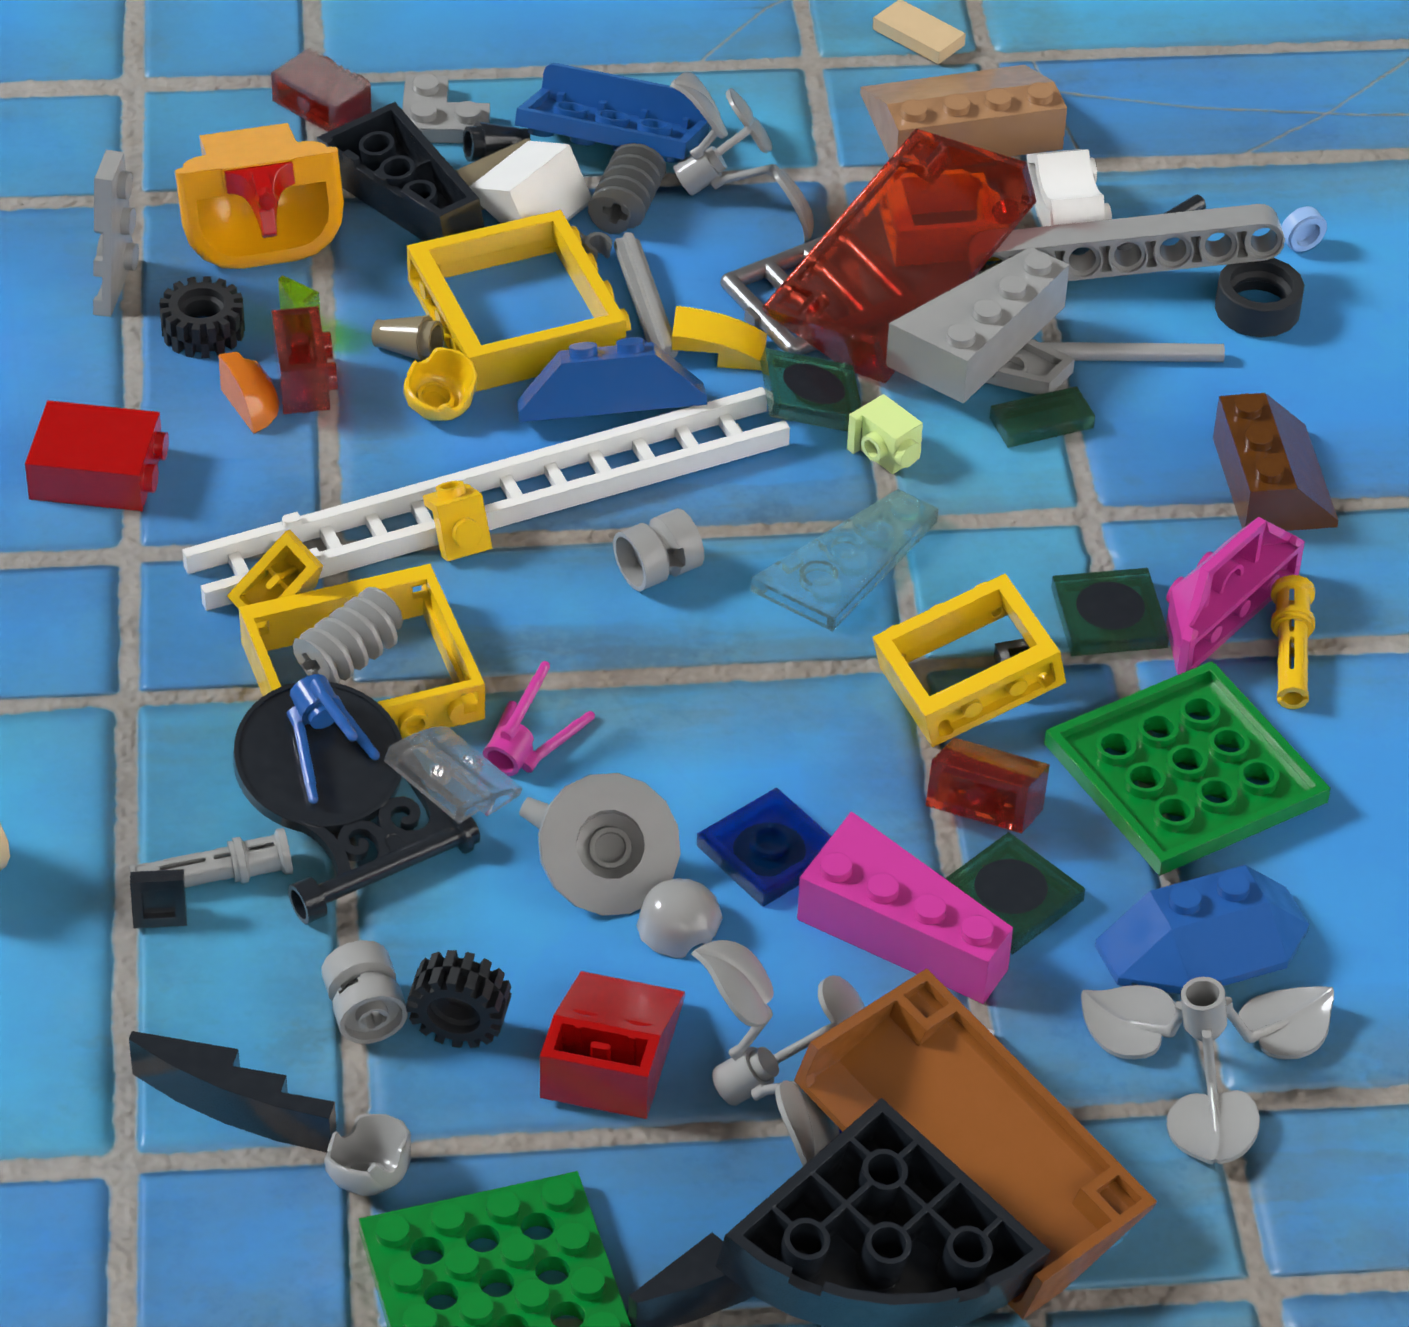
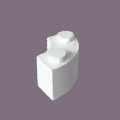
(1066, 188)

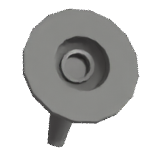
(605, 842)

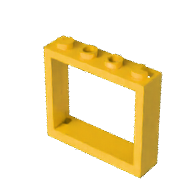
(501, 244)
(294, 614)

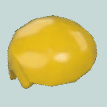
(441, 385)

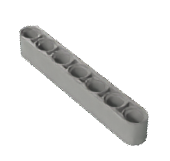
(1148, 234)

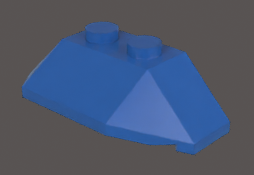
(609, 381)
(1210, 927)

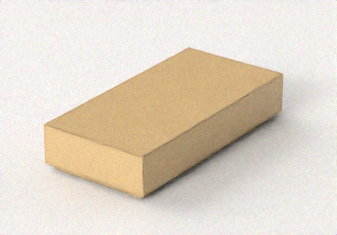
(919, 31)

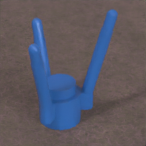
(321, 707)

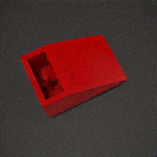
(609, 1044)

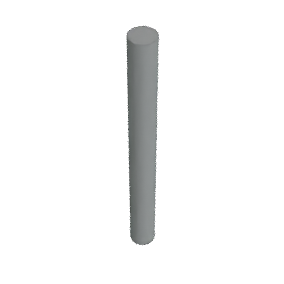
(1141, 351)

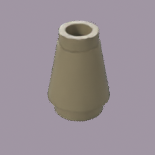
(408, 335)

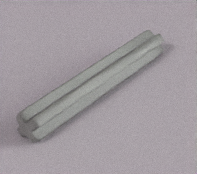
(644, 292)

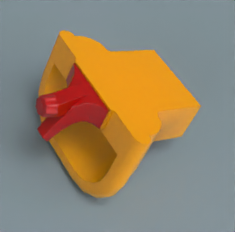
(260, 197)

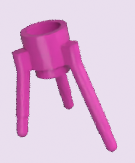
(512, 742)

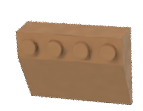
(992, 109)

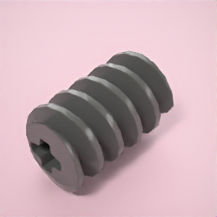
(626, 188)

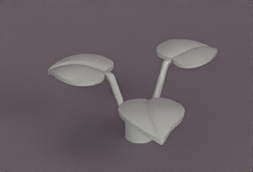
(705, 164)
(752, 1069)
(1215, 1125)

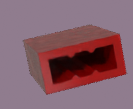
(95, 455)

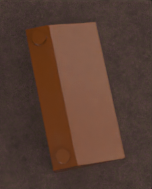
(986, 1116)

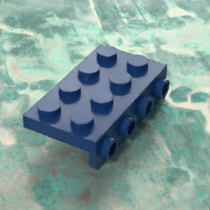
(613, 112)

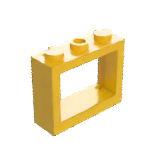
(986, 692)

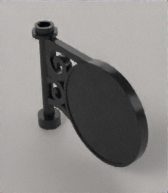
(350, 795)

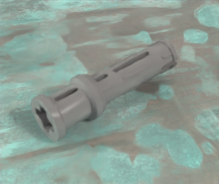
(236, 861)

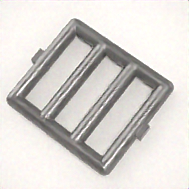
(773, 270)

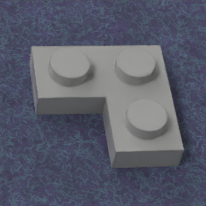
(428, 108)

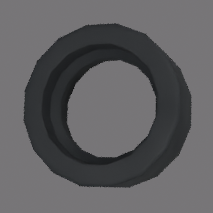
(1256, 317)

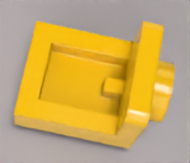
(459, 520)

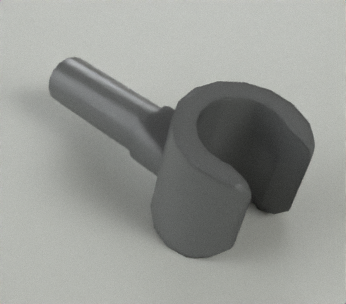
(596, 243)

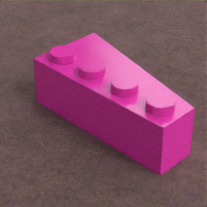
(903, 911)

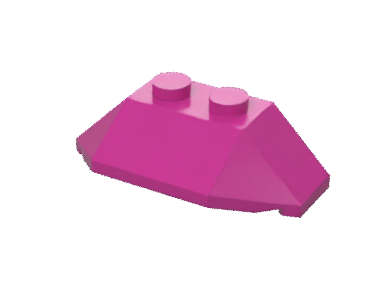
(1228, 590)

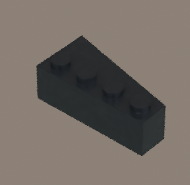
(403, 175)

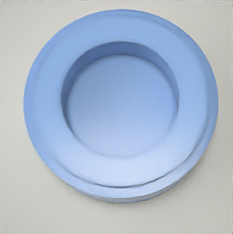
(1304, 229)

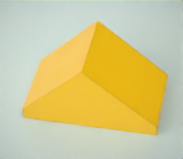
(281, 572)

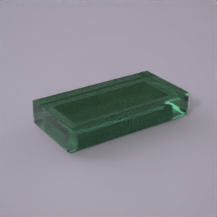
(1042, 416)

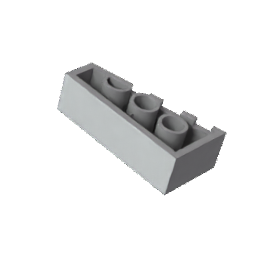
(979, 325)

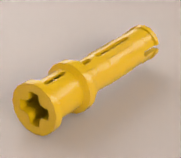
(1293, 683)

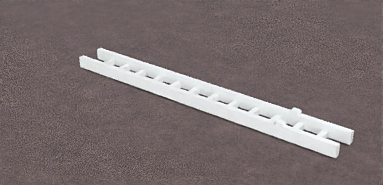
(505, 474)

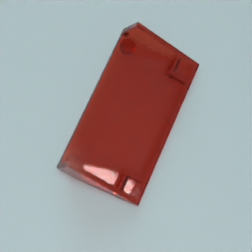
(901, 243)

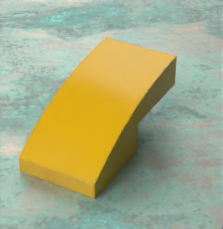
(735, 341)

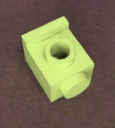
(885, 434)

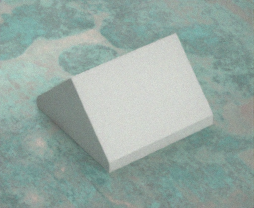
(534, 182)

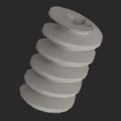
(350, 636)

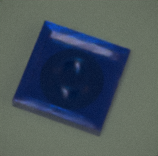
(764, 845)

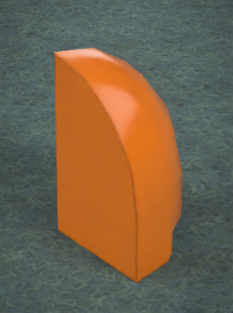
(248, 390)

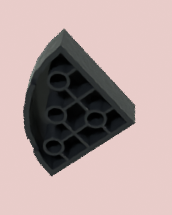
(882, 1236)

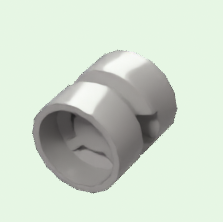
(655, 550)
(364, 992)

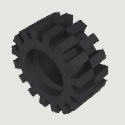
(206, 334)
(459, 999)

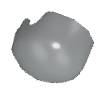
(678, 917)
(369, 1156)

